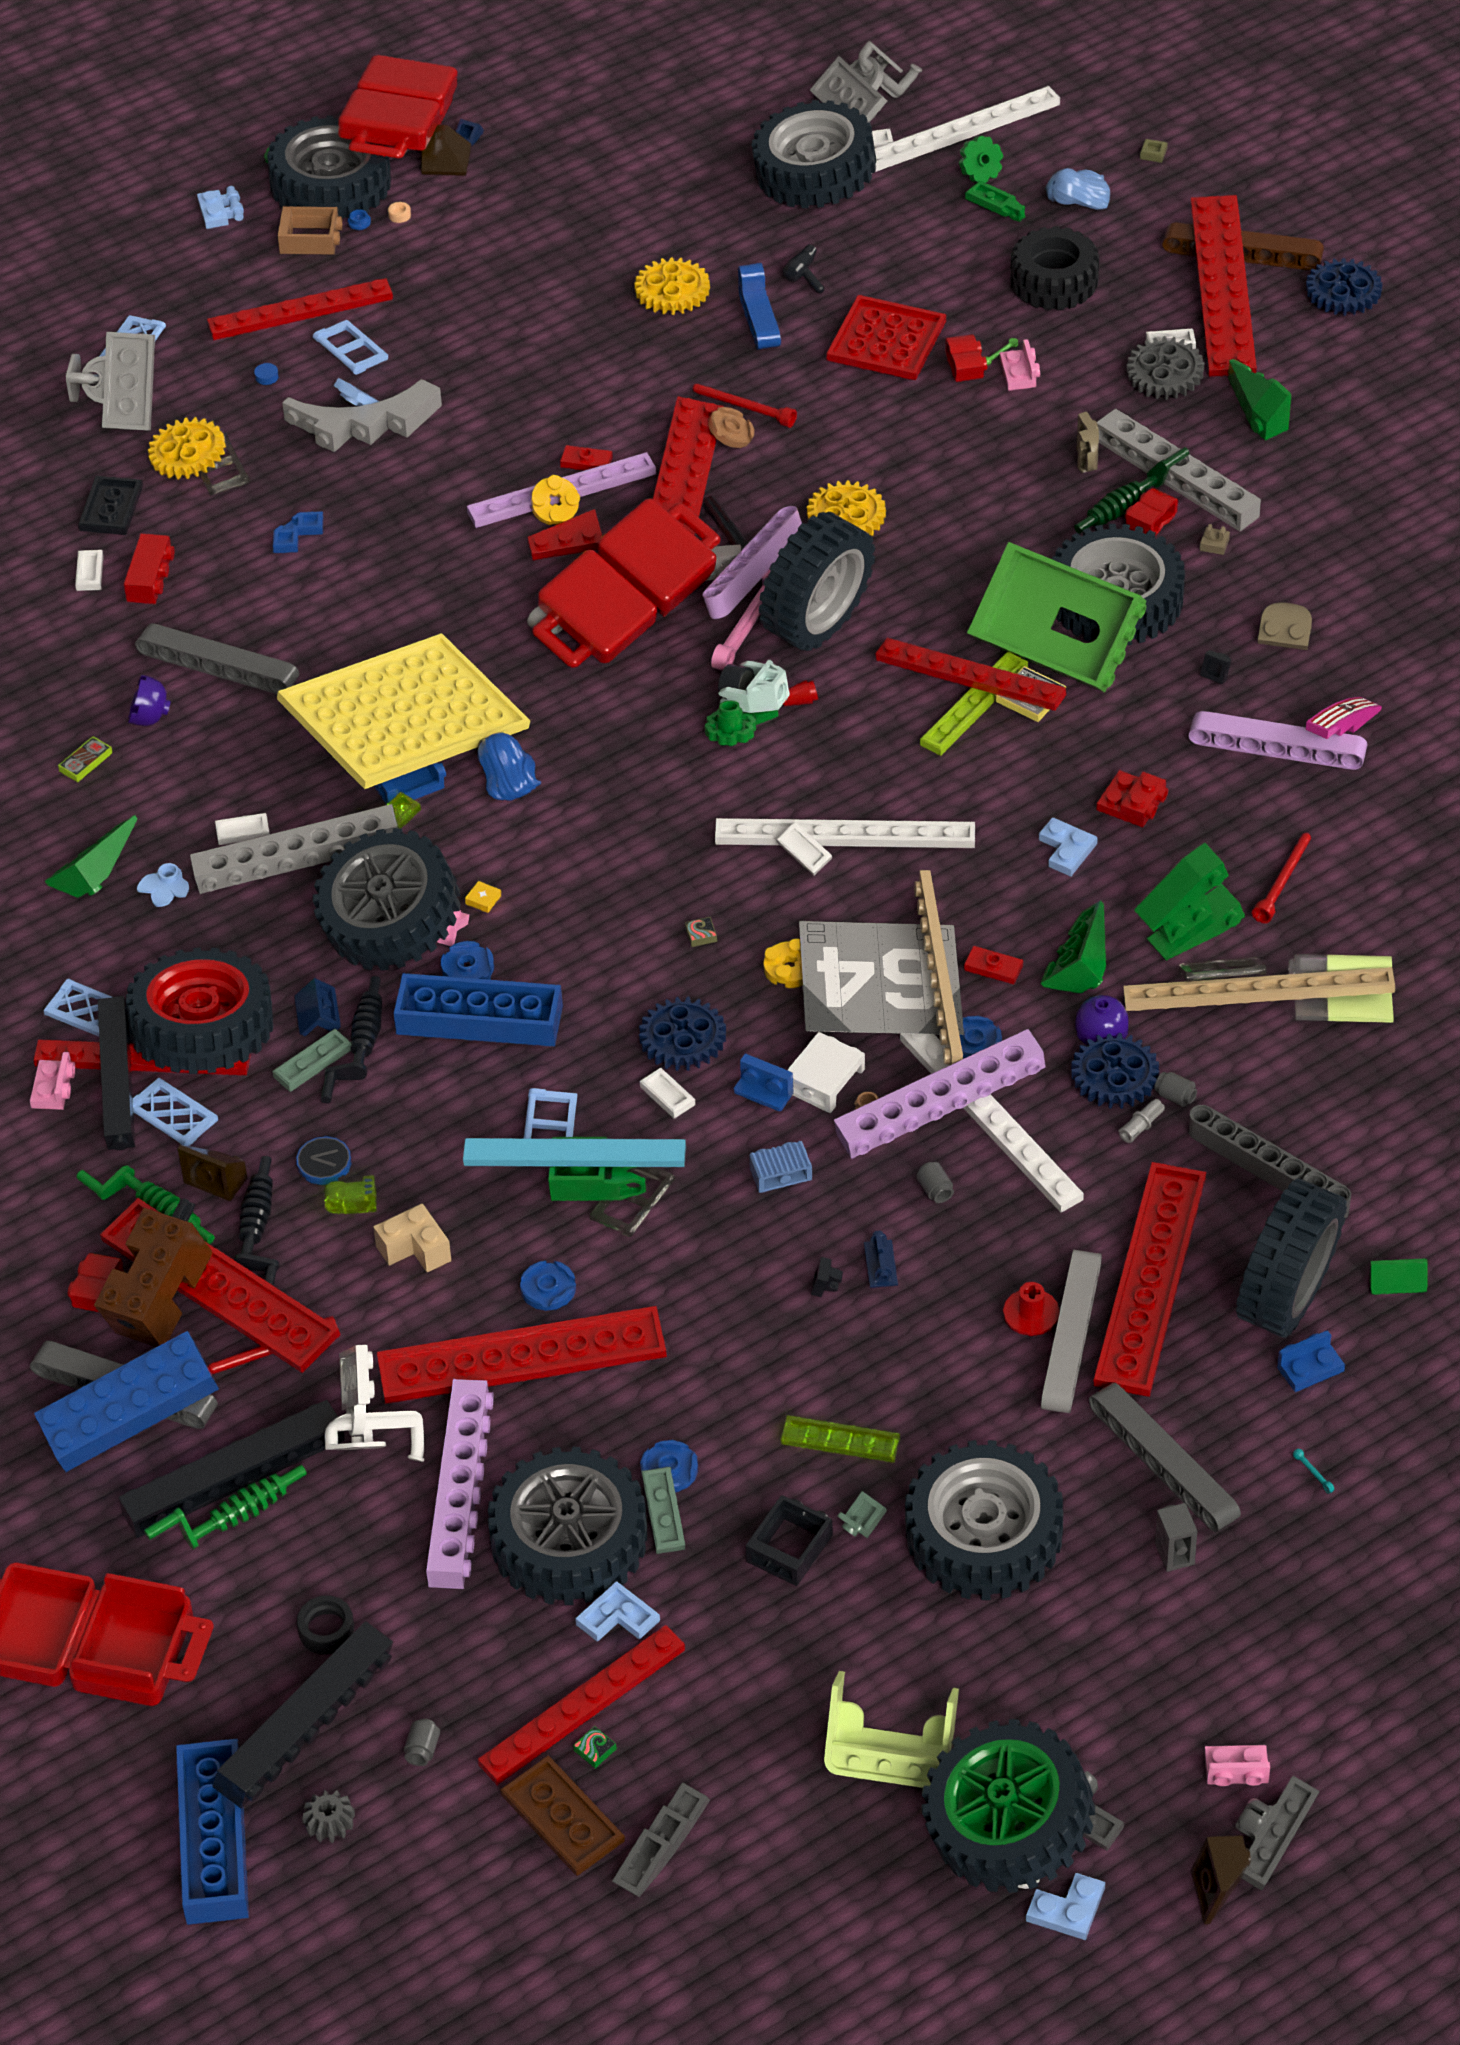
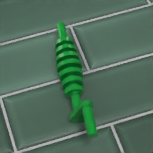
(148, 1192)
(228, 1514)

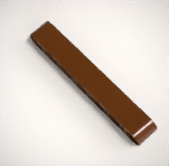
(1257, 247)

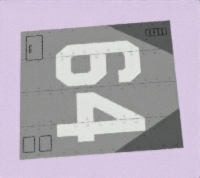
(872, 978)

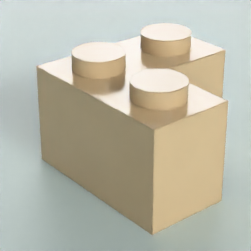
(412, 1234)

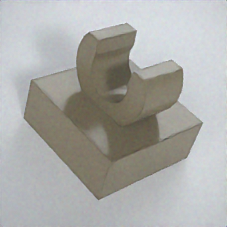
(1215, 540)

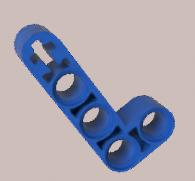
(757, 306)

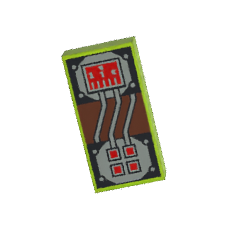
(85, 759)

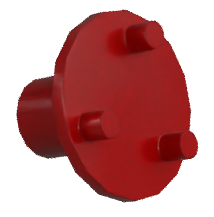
(1031, 1310)

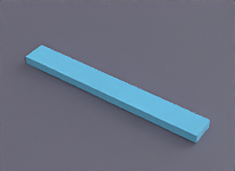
(575, 1152)

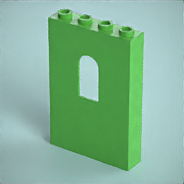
(1026, 600)

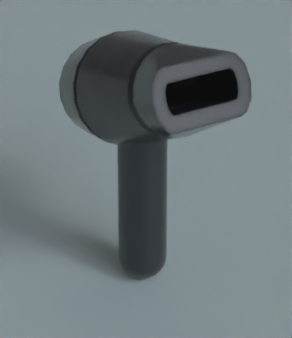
(798, 267)

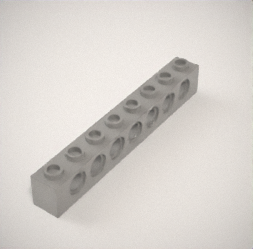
(1187, 477)
(286, 849)

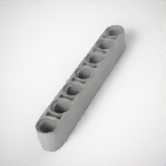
(1071, 1331)

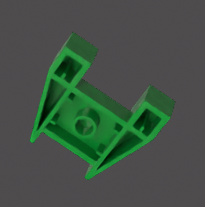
(1184, 911)

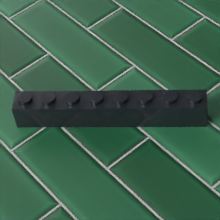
(229, 1468)
(302, 1715)

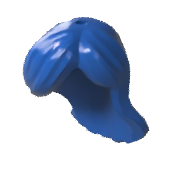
(507, 767)

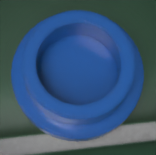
(359, 220)

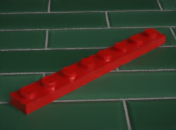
(299, 309)
(971, 674)
(87, 1056)
(581, 1705)

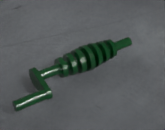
(1119, 500)

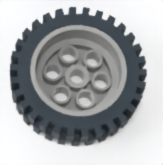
(1133, 563)

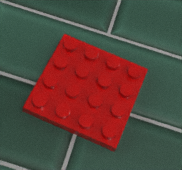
(886, 337)

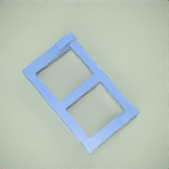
(359, 367)
(552, 1096)

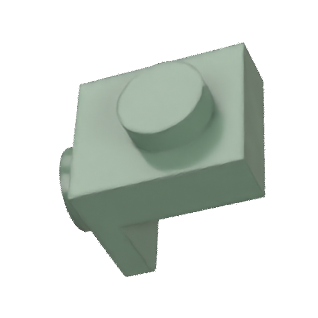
(862, 1515)

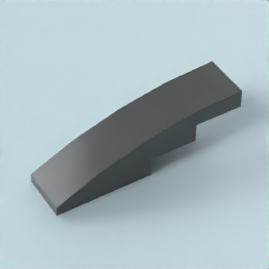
(661, 1841)

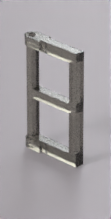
(237, 481)
(1222, 971)
(646, 1204)

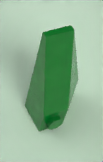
(1262, 400)
(93, 864)
(1082, 956)

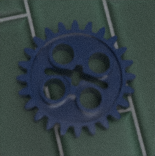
(1344, 286)
(682, 1033)
(1115, 1070)

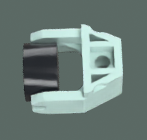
(754, 686)

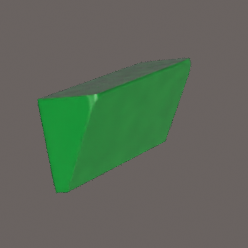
(1398, 1276)

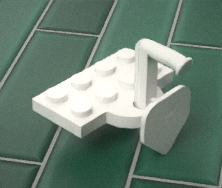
(355, 1395)

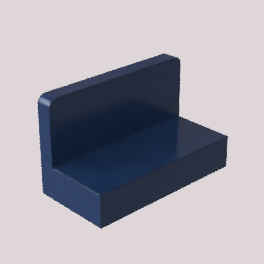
(317, 1007)

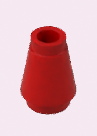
(802, 694)

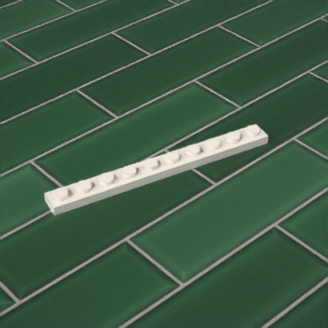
(965, 127)
(850, 832)
(1004, 1131)

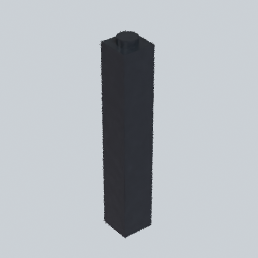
(116, 1073)

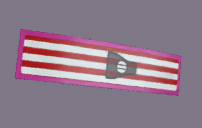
(1342, 716)

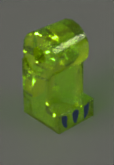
(351, 1196)

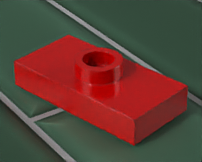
(584, 458)
(993, 965)

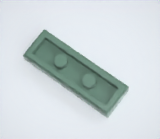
(312, 1060)
(663, 1510)

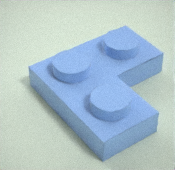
(353, 394)
(1071, 843)
(616, 1607)
(1069, 1914)

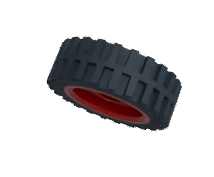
(199, 1010)

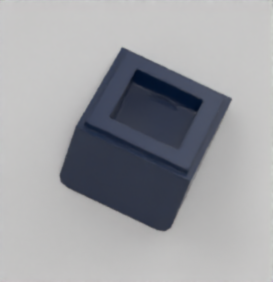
(469, 130)

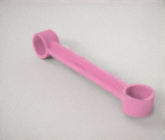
(725, 653)

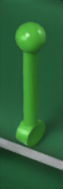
(1013, 342)

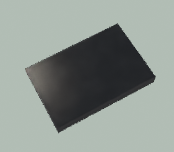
(110, 505)

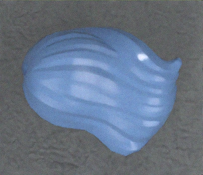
(1078, 187)

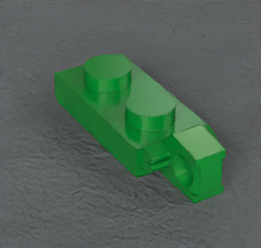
(996, 200)

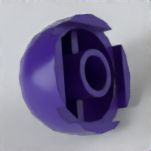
(148, 702)
(1101, 1017)

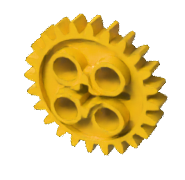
(672, 286)
(186, 448)
(851, 503)

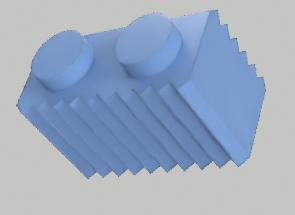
(780, 1166)

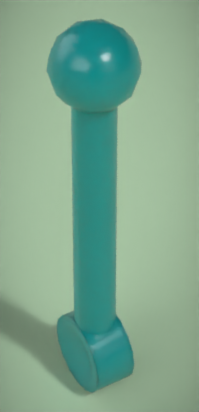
(1298, 1454)

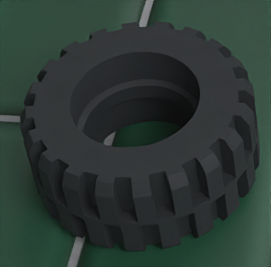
(1054, 249)

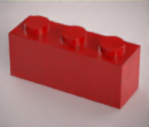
(148, 568)

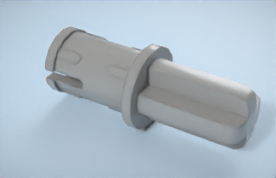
(1141, 1121)

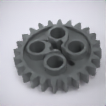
(1165, 367)

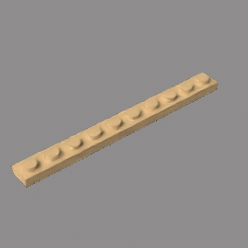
(937, 963)
(1259, 989)

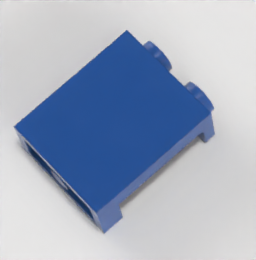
(414, 784)

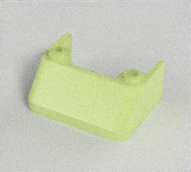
(881, 1753)

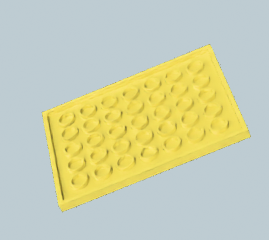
(402, 710)

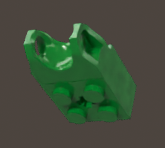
(592, 1183)

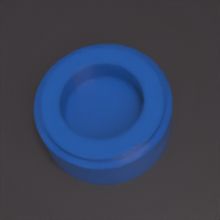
(266, 373)

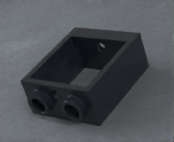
(778, 1562)

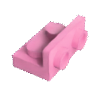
(1020, 367)
(52, 1083)
(1237, 1765)

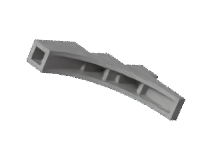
(366, 422)

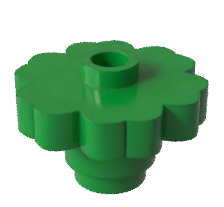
(981, 159)
(730, 725)

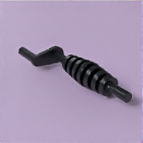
(364, 1033)
(253, 1220)

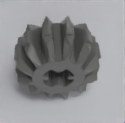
(328, 1816)

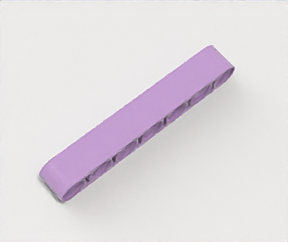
(751, 563)
(1276, 740)

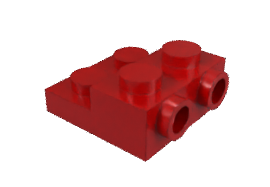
(1133, 797)

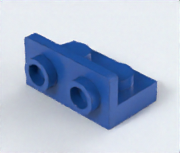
(764, 1083)
(1309, 1361)

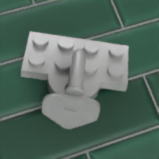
(859, 82)
(121, 380)

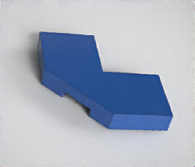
(303, 523)

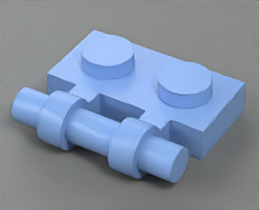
(213, 208)

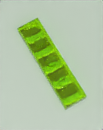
(840, 1438)

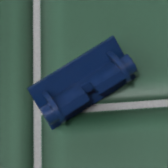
(880, 1261)

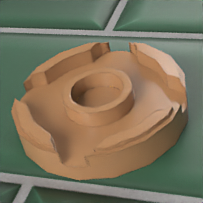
(731, 427)

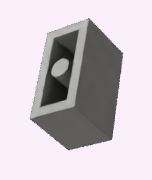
(1176, 1537)

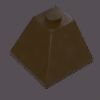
(446, 153)
(212, 1171)
(1218, 1872)

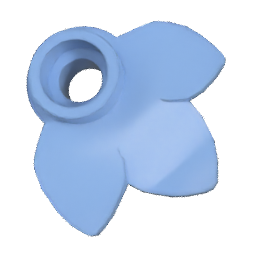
(164, 885)

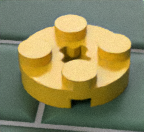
(554, 487)
(778, 956)

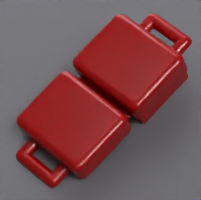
(397, 105)
(615, 593)
(112, 1639)

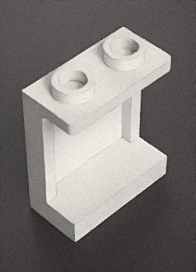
(824, 1070)

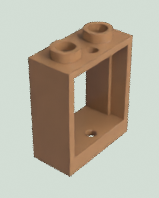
(309, 218)

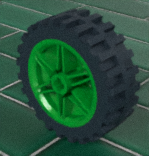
(1025, 1837)

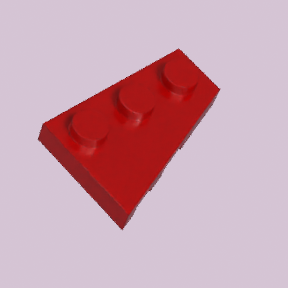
(567, 538)

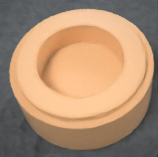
(399, 212)

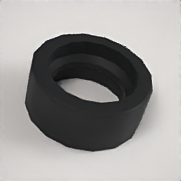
(317, 1607)

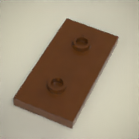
(562, 1815)

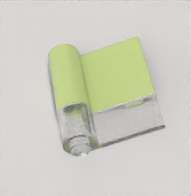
(1342, 1008)

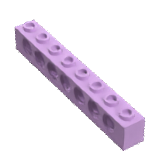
(957, 1084)
(459, 1464)

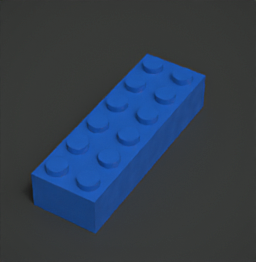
(478, 1009)
(126, 1401)
(210, 1837)

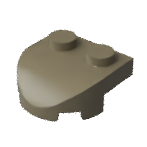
(1087, 443)
(1285, 626)

